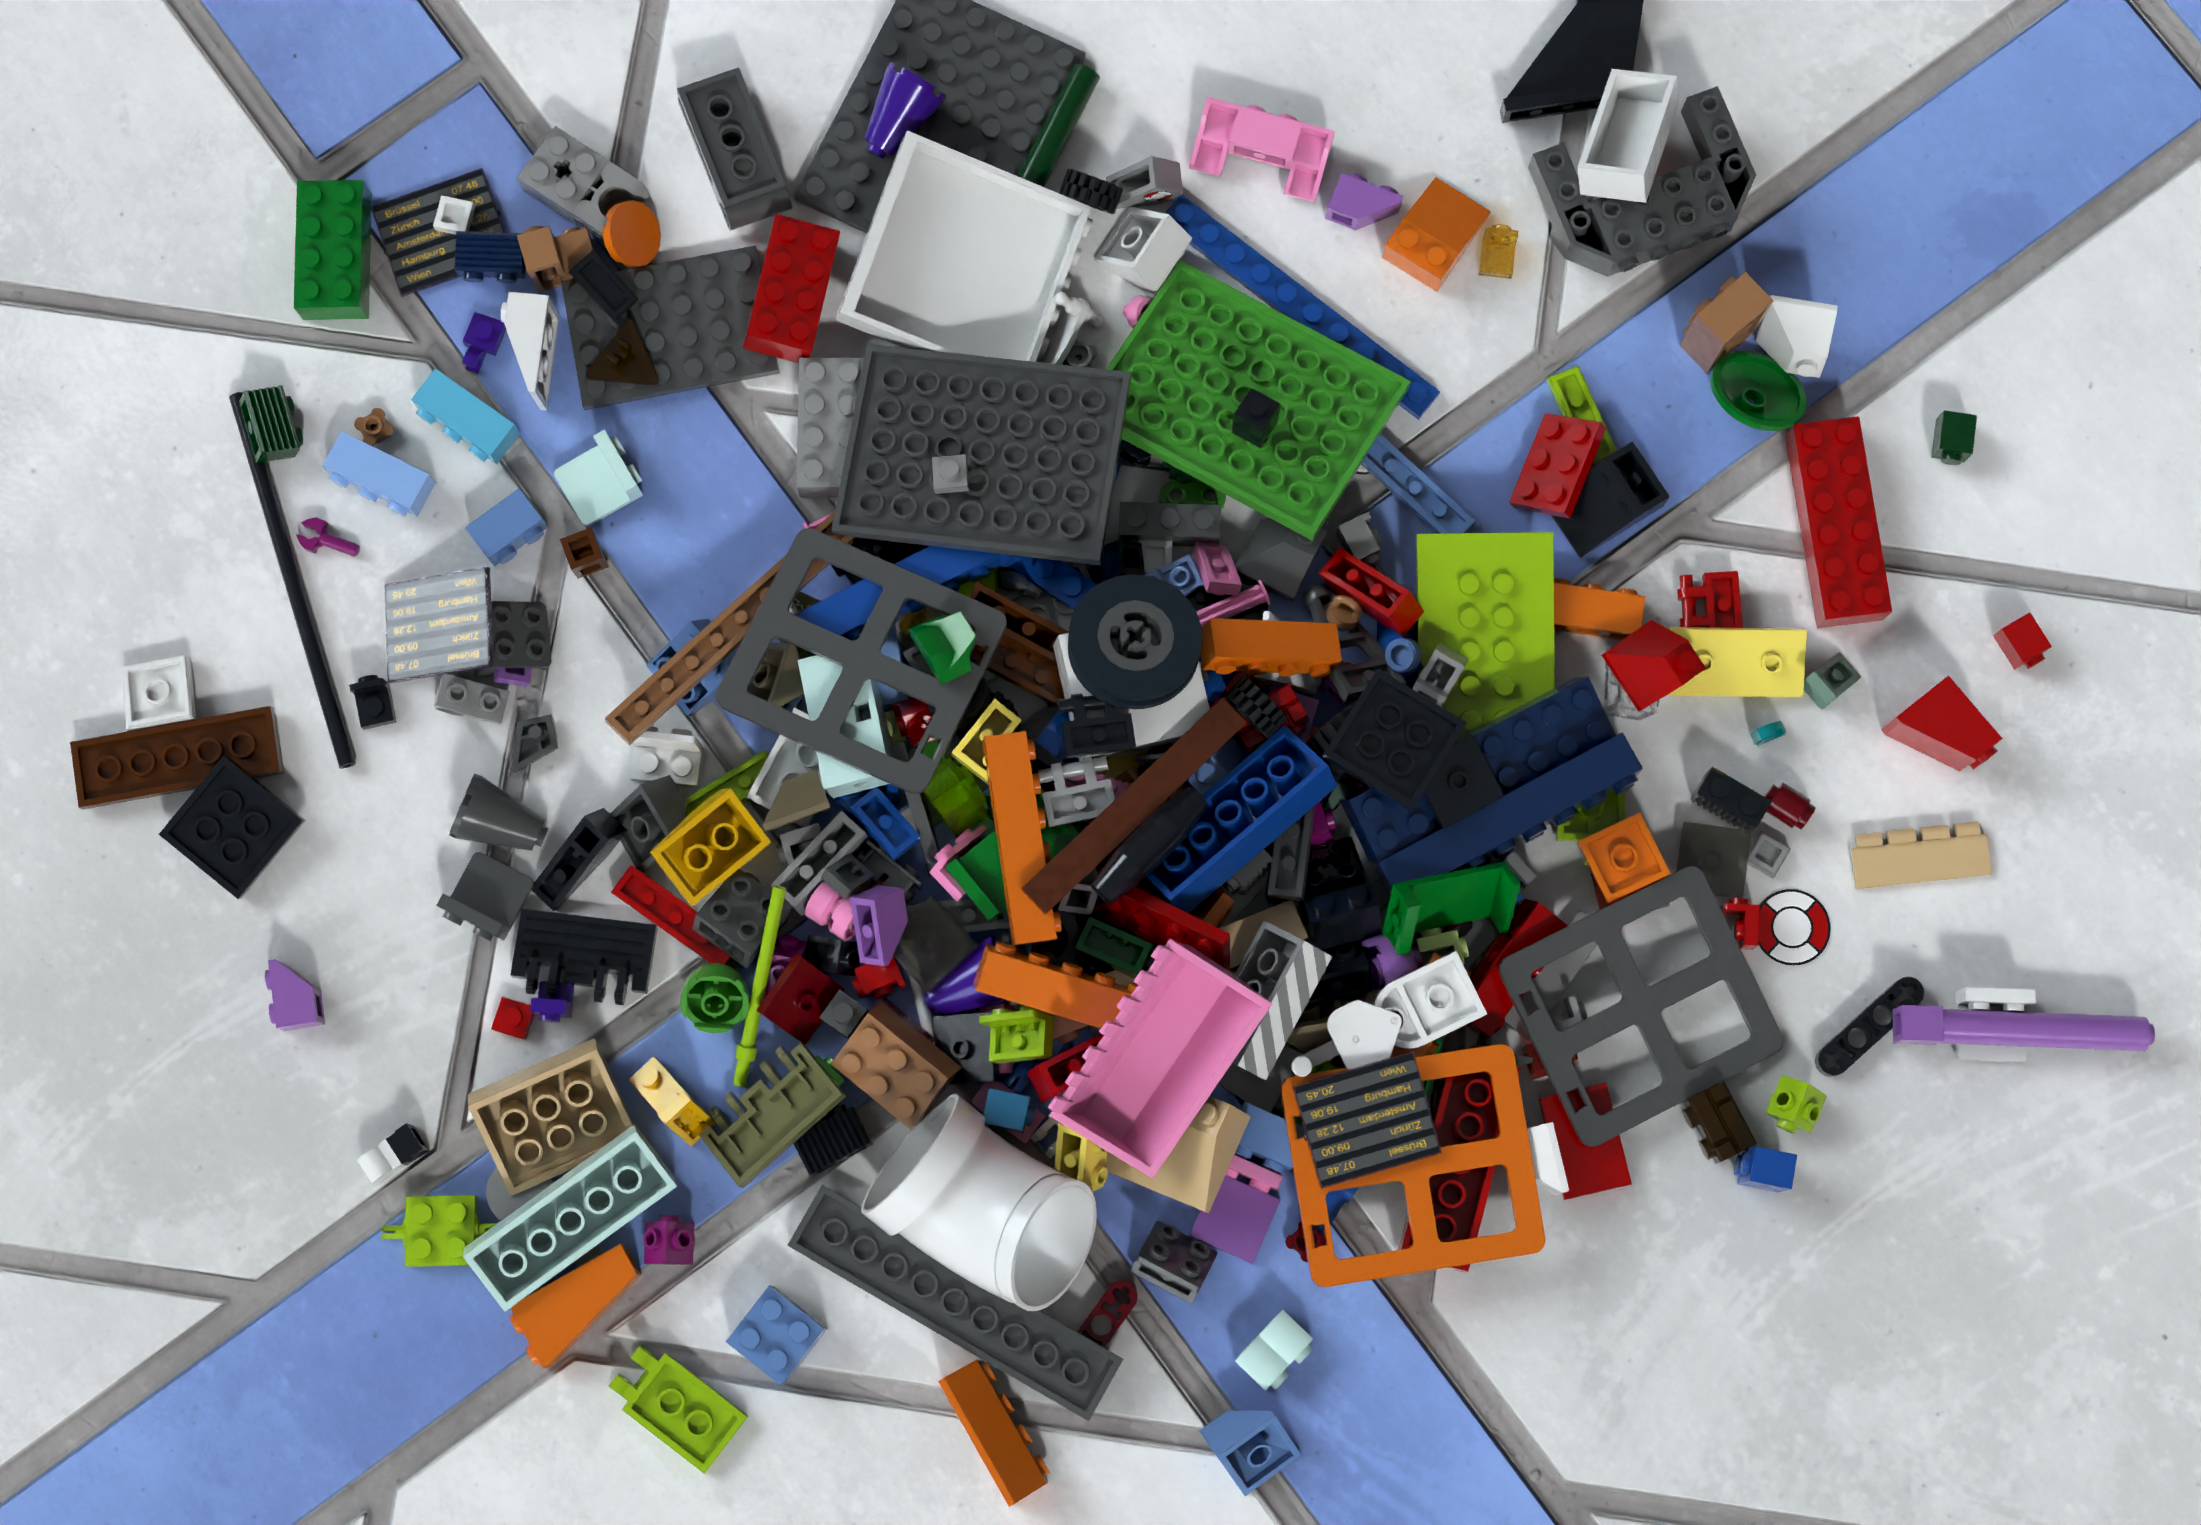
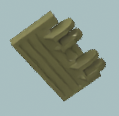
(771, 1117)

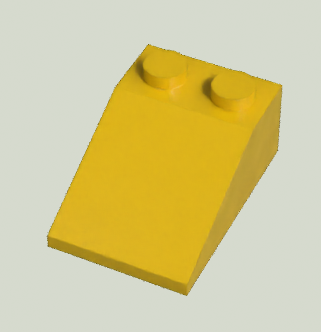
(710, 845)

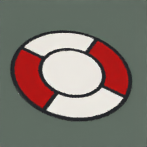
(1793, 927)

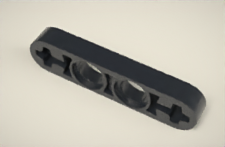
(1867, 1024)

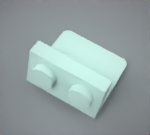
(599, 480)

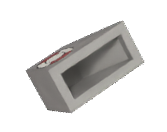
(1148, 182)

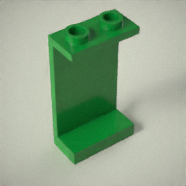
(981, 872)
(1450, 900)

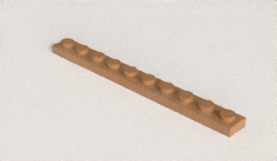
(701, 654)

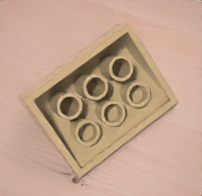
(549, 1116)
(1197, 1161)

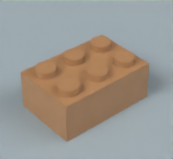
(1725, 321)
(896, 1065)

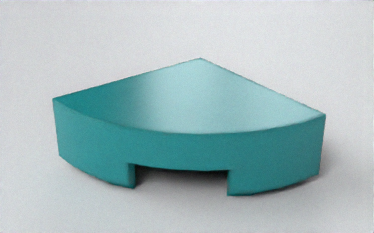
(1768, 733)

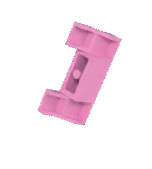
(1263, 138)

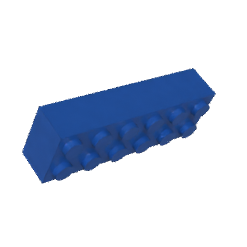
(1242, 818)

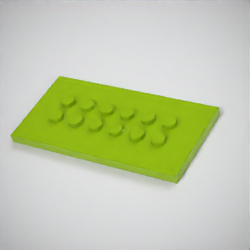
(1494, 606)

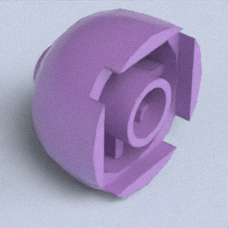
(1386, 964)

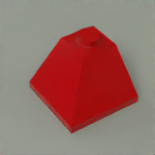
(1652, 663)

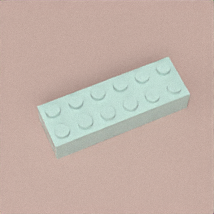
(569, 1218)

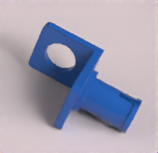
(1021, 1069)

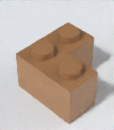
(551, 257)

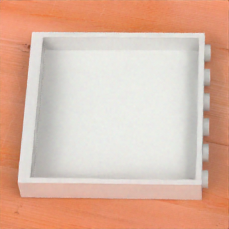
(963, 257)

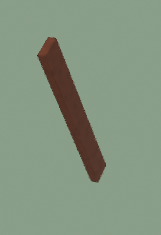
(1133, 806)

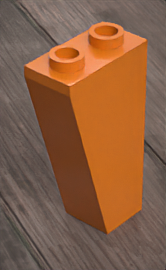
(572, 1304)

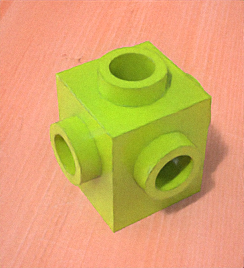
(1795, 1105)

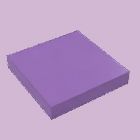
(1236, 1219)

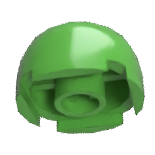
(715, 998)

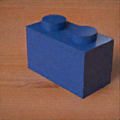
(1765, 1169)

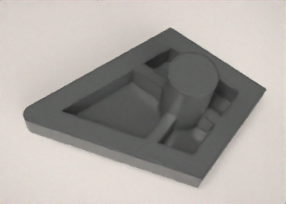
(533, 741)

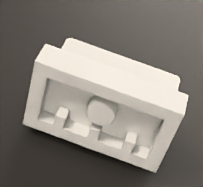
(667, 754)
(1993, 1000)

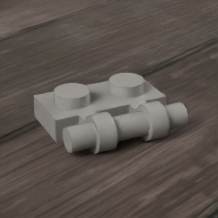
(1077, 802)

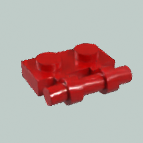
(1720, 597)

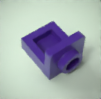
(552, 1008)

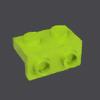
(1019, 1034)

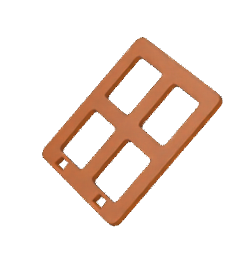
(1427, 1251)

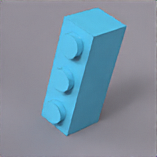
(464, 417)

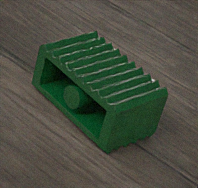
(270, 424)

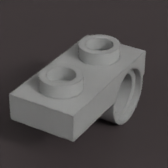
(471, 699)

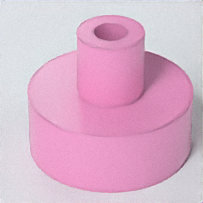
(1135, 309)

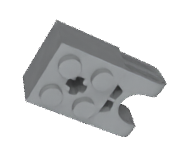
(589, 187)

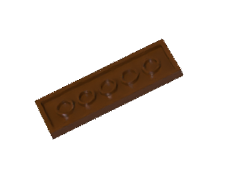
(173, 756)

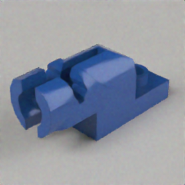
(879, 820)

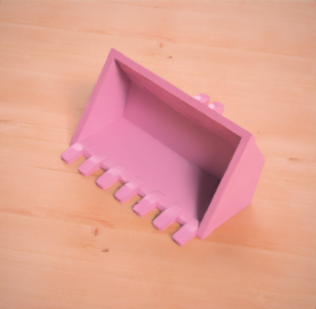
(1160, 1057)

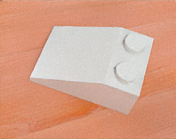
(533, 332)

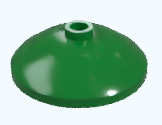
(1757, 391)

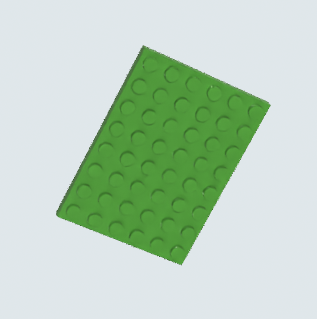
(1200, 357)

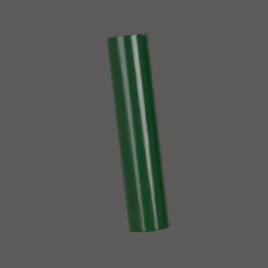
(1059, 125)

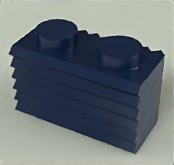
(489, 256)

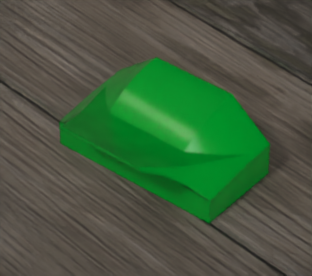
(945, 645)

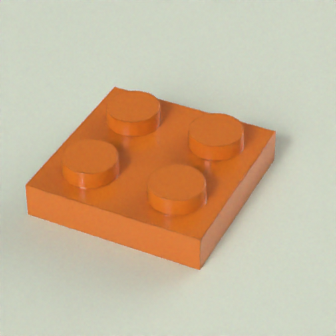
(1623, 858)

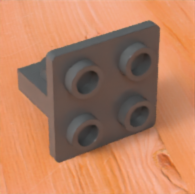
(1174, 1261)

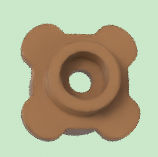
(378, 435)

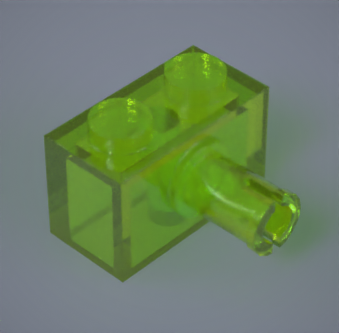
(955, 799)

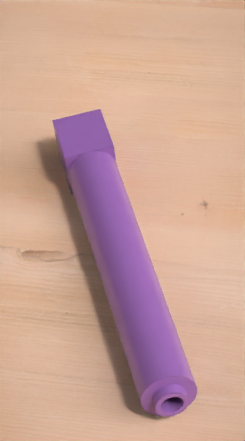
(2023, 1029)

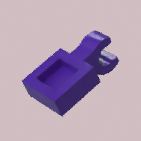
(482, 337)

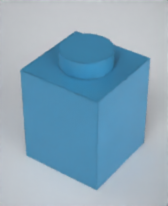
(1008, 1110)

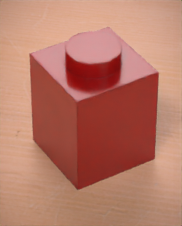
(2023, 642)

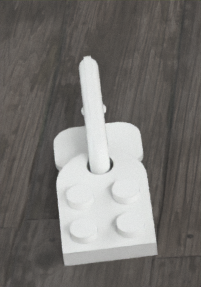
(1431, 1004)

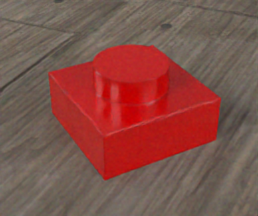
(513, 1018)

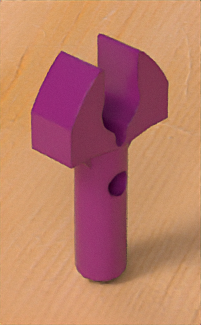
(325, 539)

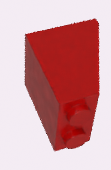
(1946, 728)

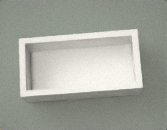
(1628, 135)

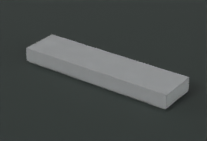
(1552, 981)

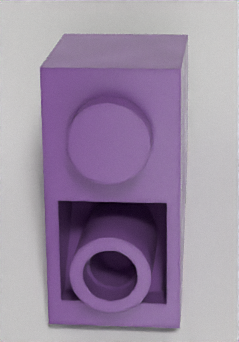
(1359, 203)
(295, 1000)

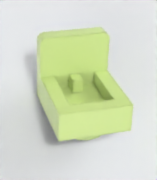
(1435, 940)

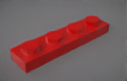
(665, 912)

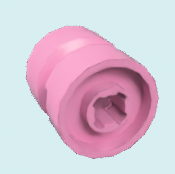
(831, 909)

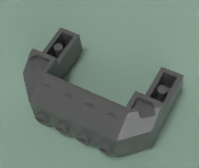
(1680, 208)

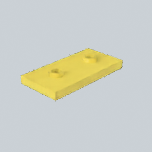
(1746, 661)

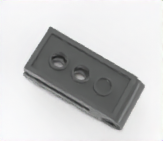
(744, 175)

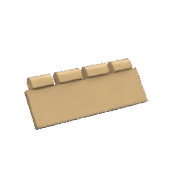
(1914, 861)

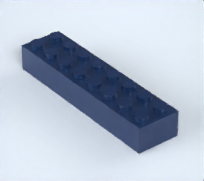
(1516, 750)
(1518, 814)

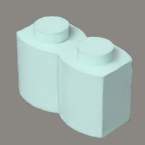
(1275, 1350)

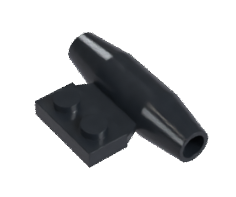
(1148, 845)

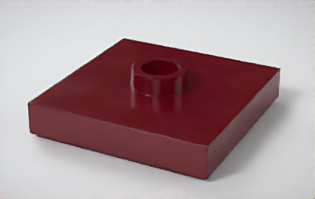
(799, 999)

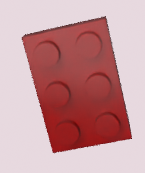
(1557, 465)

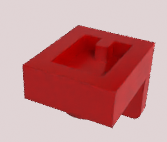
(1747, 928)

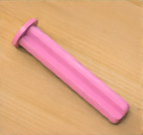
(1235, 604)

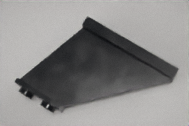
(1577, 61)

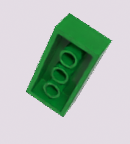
(332, 249)

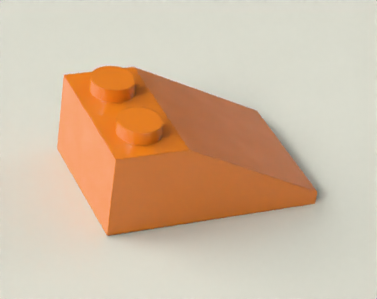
(1435, 234)

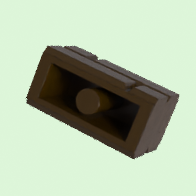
(1718, 1122)

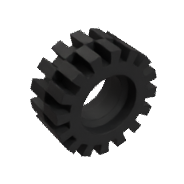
(1091, 191)
(1255, 707)

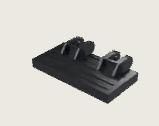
(583, 949)

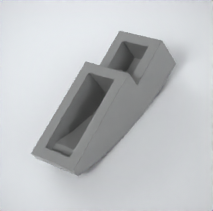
(1440, 674)

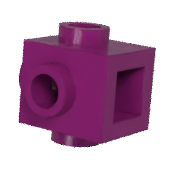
(669, 1241)

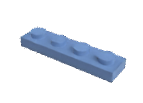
(1415, 489)

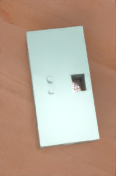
(863, 724)

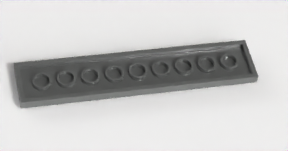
(1012, 1339)

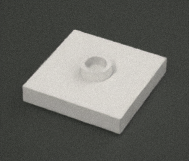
(158, 692)

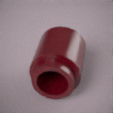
(1789, 806)

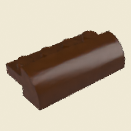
(1025, 649)

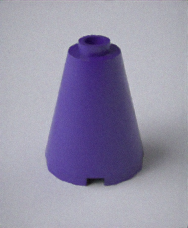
(900, 106)
(957, 990)

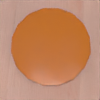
(631, 233)

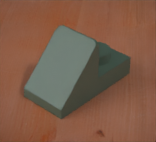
(1830, 680)

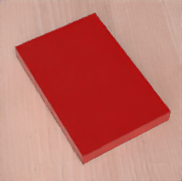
(1586, 1167)

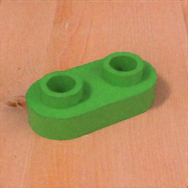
(1191, 493)

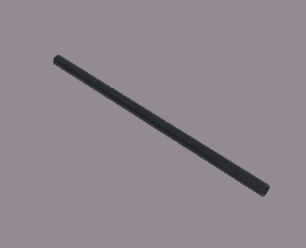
(296, 597)

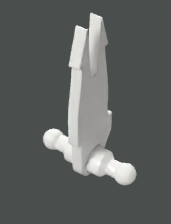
(1076, 312)

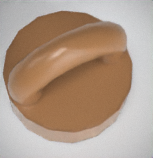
(1344, 612)

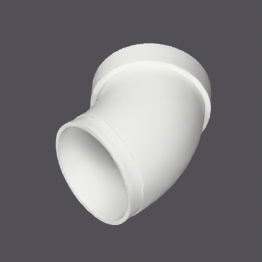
(984, 1207)

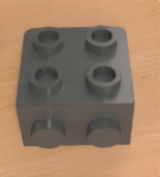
(519, 636)
(487, 897)

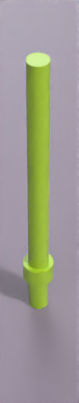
(746, 1049)

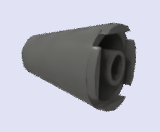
(496, 818)

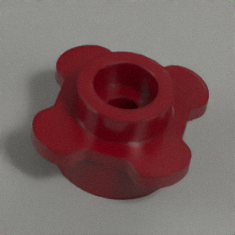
(1296, 1241)

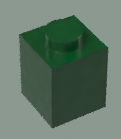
(1954, 437)

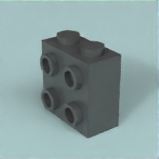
(737, 917)

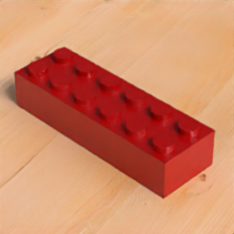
(1838, 522)
(1461, 1115)

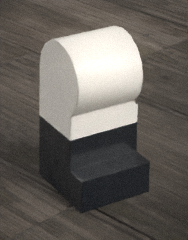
(393, 1154)

